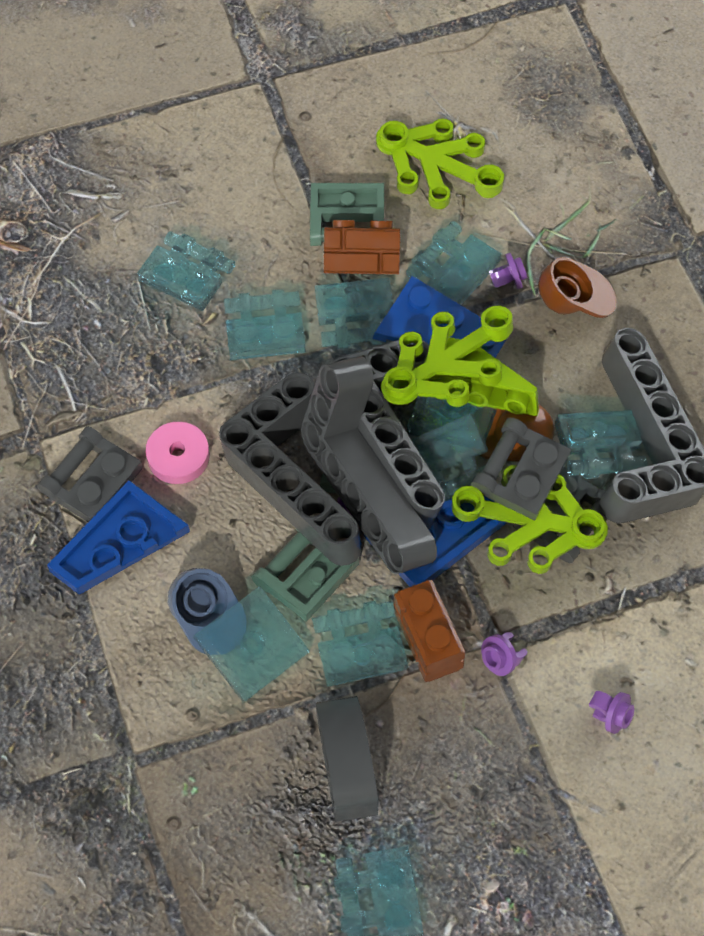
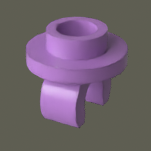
(507, 273)
(500, 654)
(615, 711)

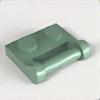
(343, 202)
(308, 584)

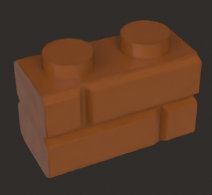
(361, 249)
(429, 631)

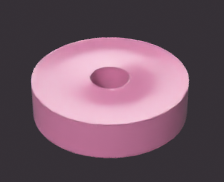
(177, 437)

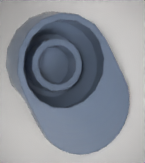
(198, 599)

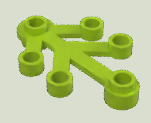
(437, 157)
(496, 326)
(531, 529)

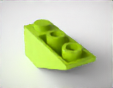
(510, 394)

